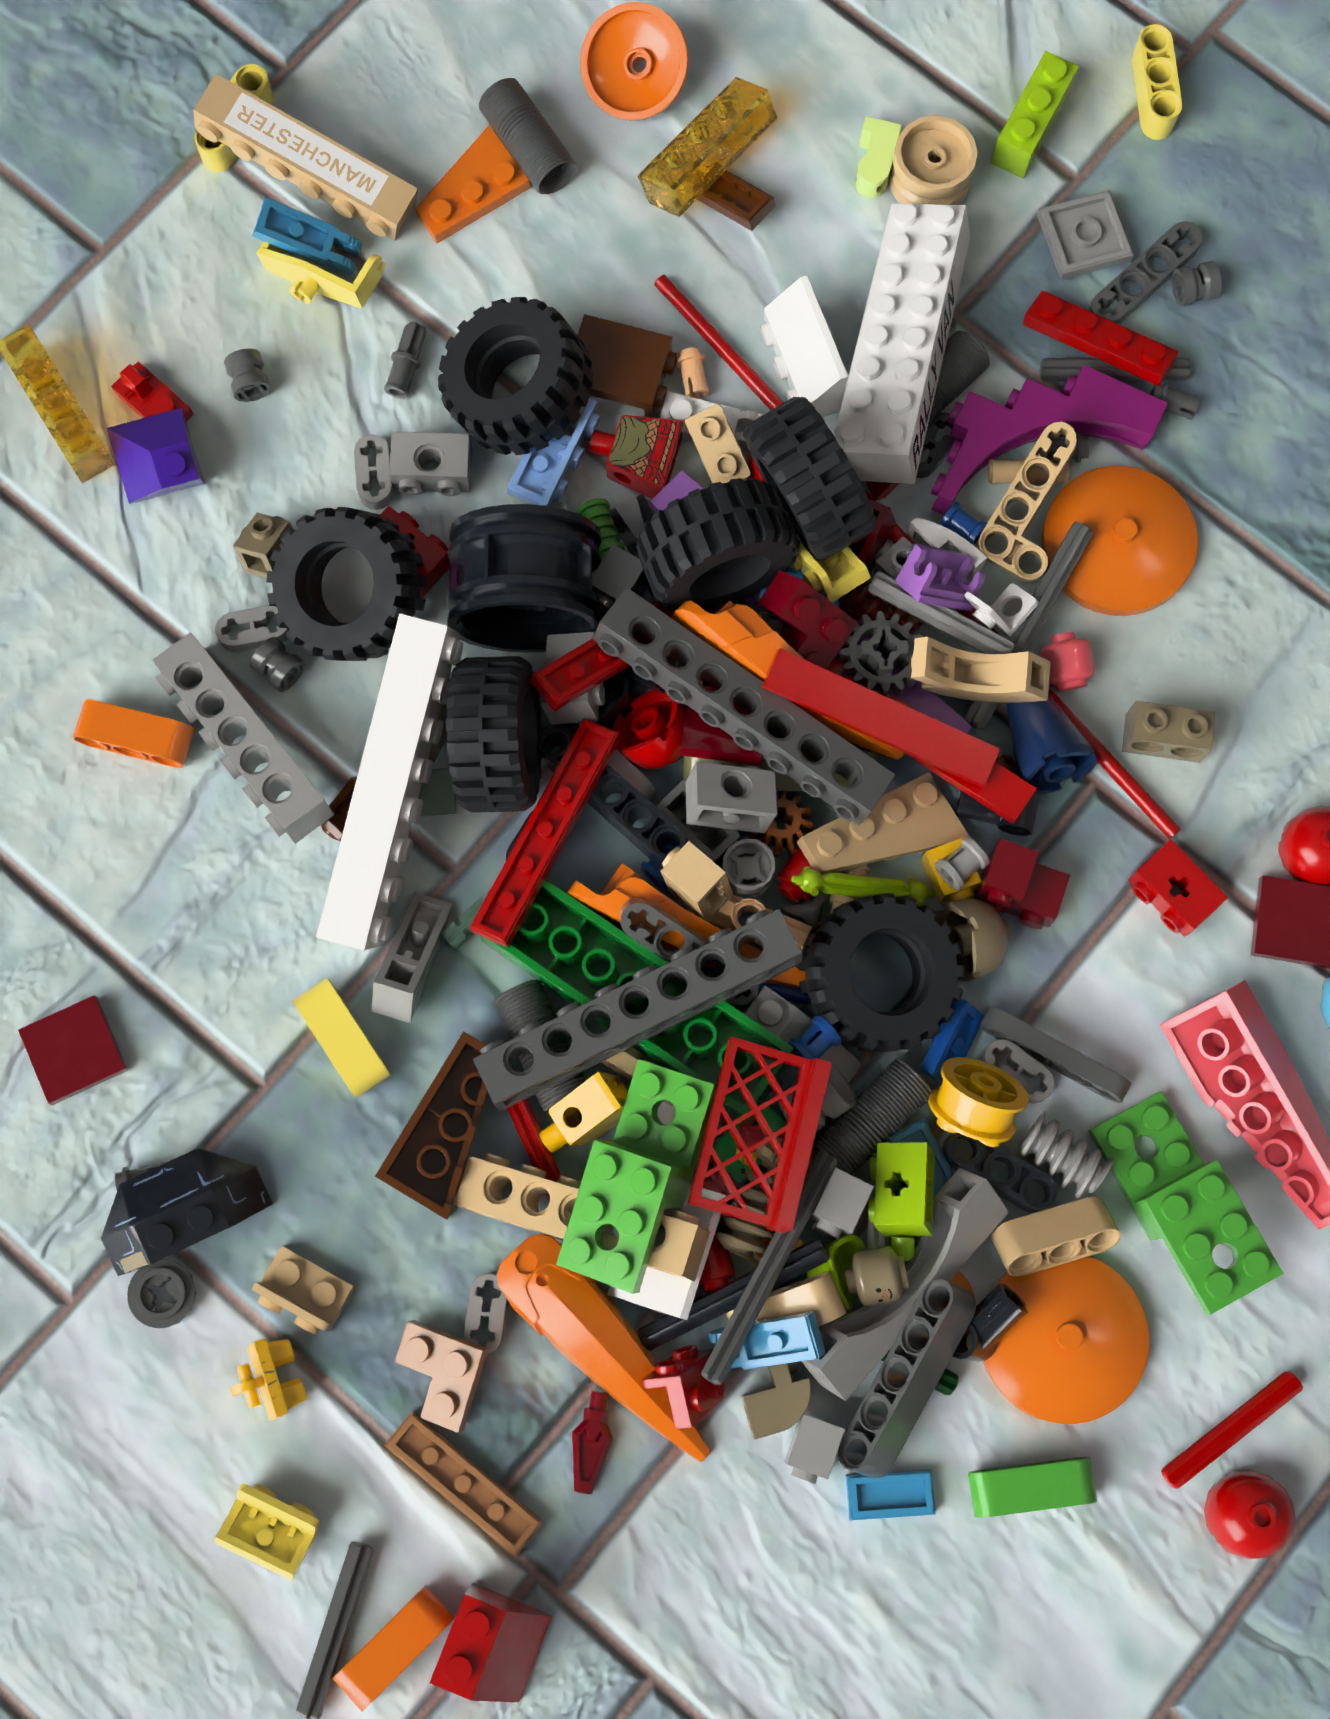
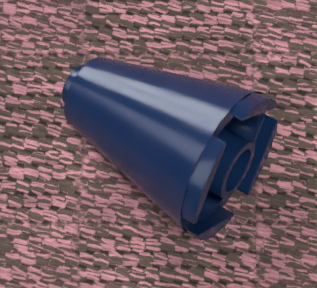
(1047, 745)

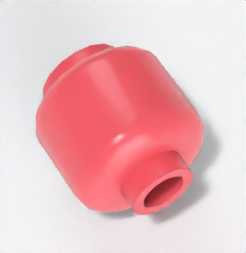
(1070, 661)

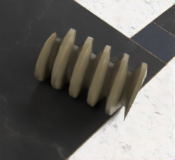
(745, 1235)

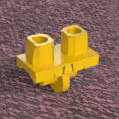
(276, 1396)

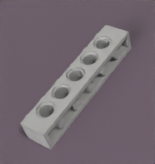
(189, 662)

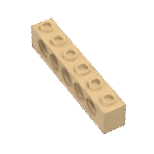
(481, 1194)

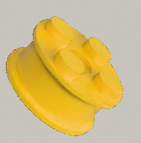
(978, 1100)

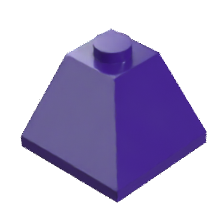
(155, 455)

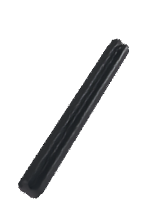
(727, 1297)

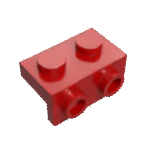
(687, 1389)

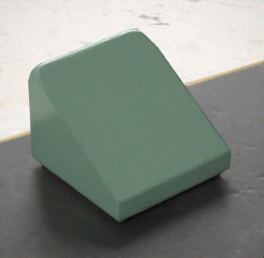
(438, 794)

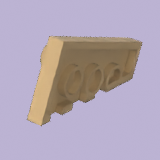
(900, 824)

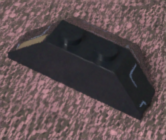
(180, 1207)

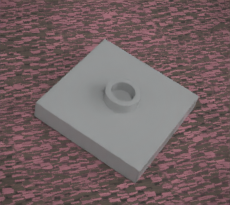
(1085, 234)

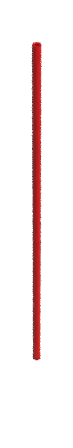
(771, 400)

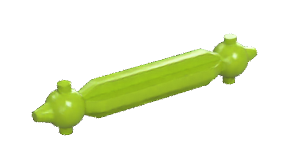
(859, 886)

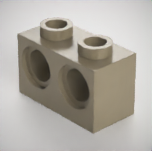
(1168, 731)

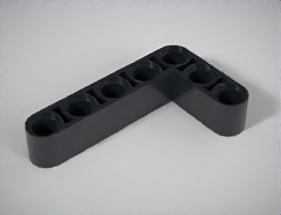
(632, 804)

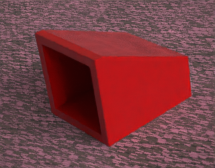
(490, 1647)

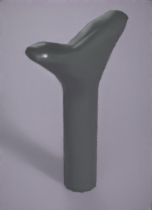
(809, 911)

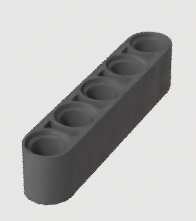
(891, 1394)

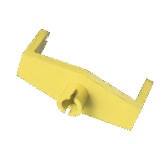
(311, 279)

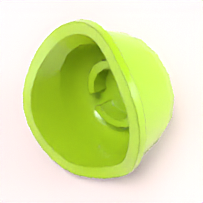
(840, 1257)

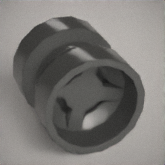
(1196, 283)
(246, 370)
(278, 664)

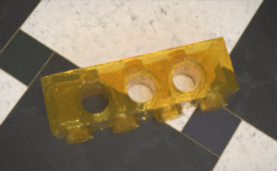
(707, 146)
(55, 404)

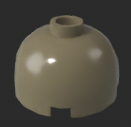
(980, 933)

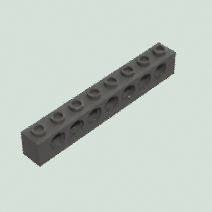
(735, 685)
(626, 1030)

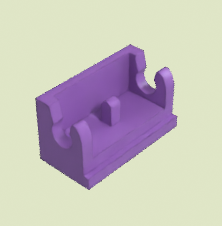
(939, 577)

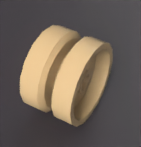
(933, 162)

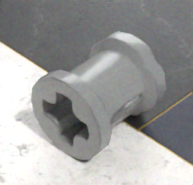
(962, 863)

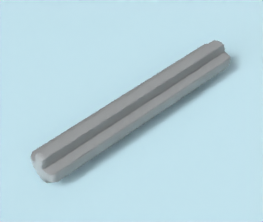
(940, 617)

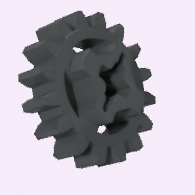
(867, 663)

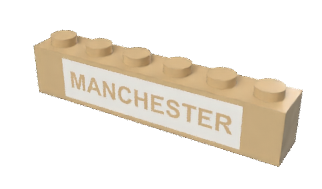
(304, 157)

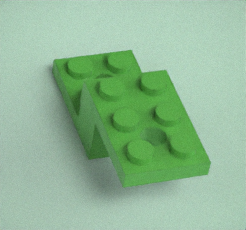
(637, 1176)
(1186, 1203)

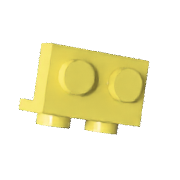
(834, 575)
(268, 1530)

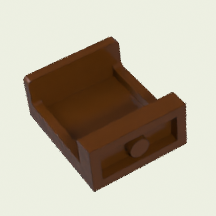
(628, 363)

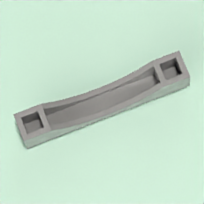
(963, 1218)

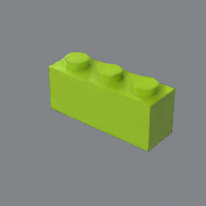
(1034, 114)

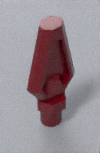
(591, 1443)

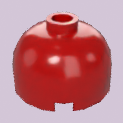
(651, 731)
(1306, 846)
(1250, 1514)

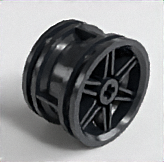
(523, 576)

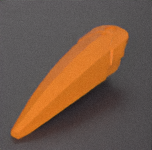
(752, 645)
(627, 885)
(590, 1334)

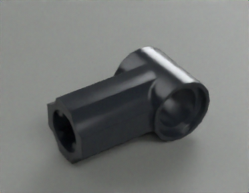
(1023, 826)
(991, 1321)

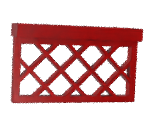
(795, 1144)

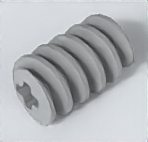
(1064, 1157)

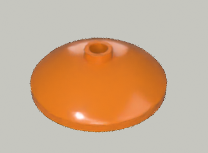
(611, 56)

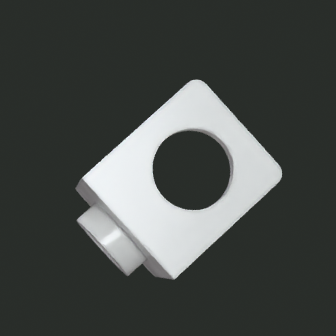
(994, 615)

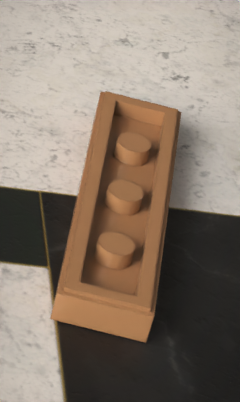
(463, 1483)

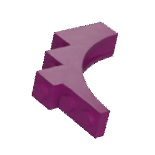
(1088, 403)

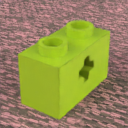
(913, 1210)

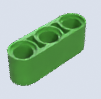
(1032, 1487)

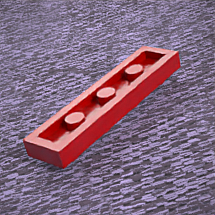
(1100, 338)

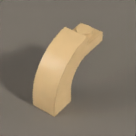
(979, 675)

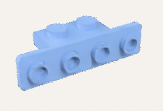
(543, 472)

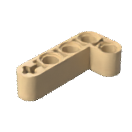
(1031, 496)

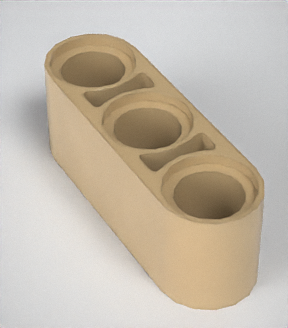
(1055, 1236)
(807, 1295)

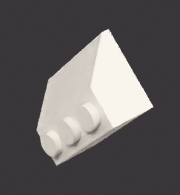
(805, 348)
(669, 1292)

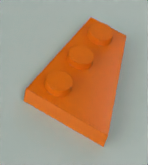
(472, 187)

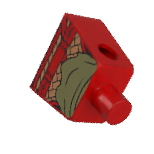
(640, 452)

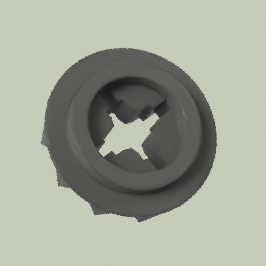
(142, 1300)

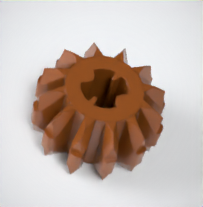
(792, 816)

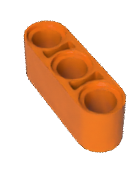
(133, 733)
(393, 1648)

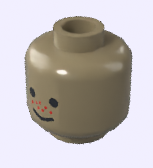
(877, 1276)

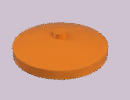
(1139, 541)
(1075, 1347)

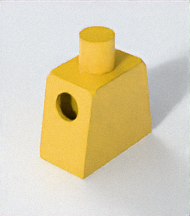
(599, 1102)

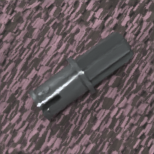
(405, 360)

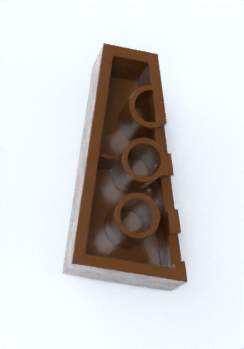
(438, 1136)

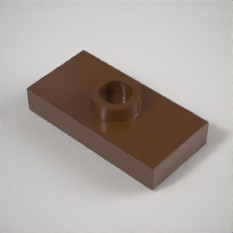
(738, 200)

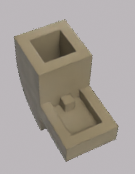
(779, 1406)

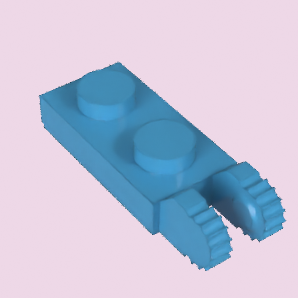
(305, 236)
(778, 1341)

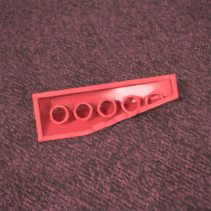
(1255, 1087)

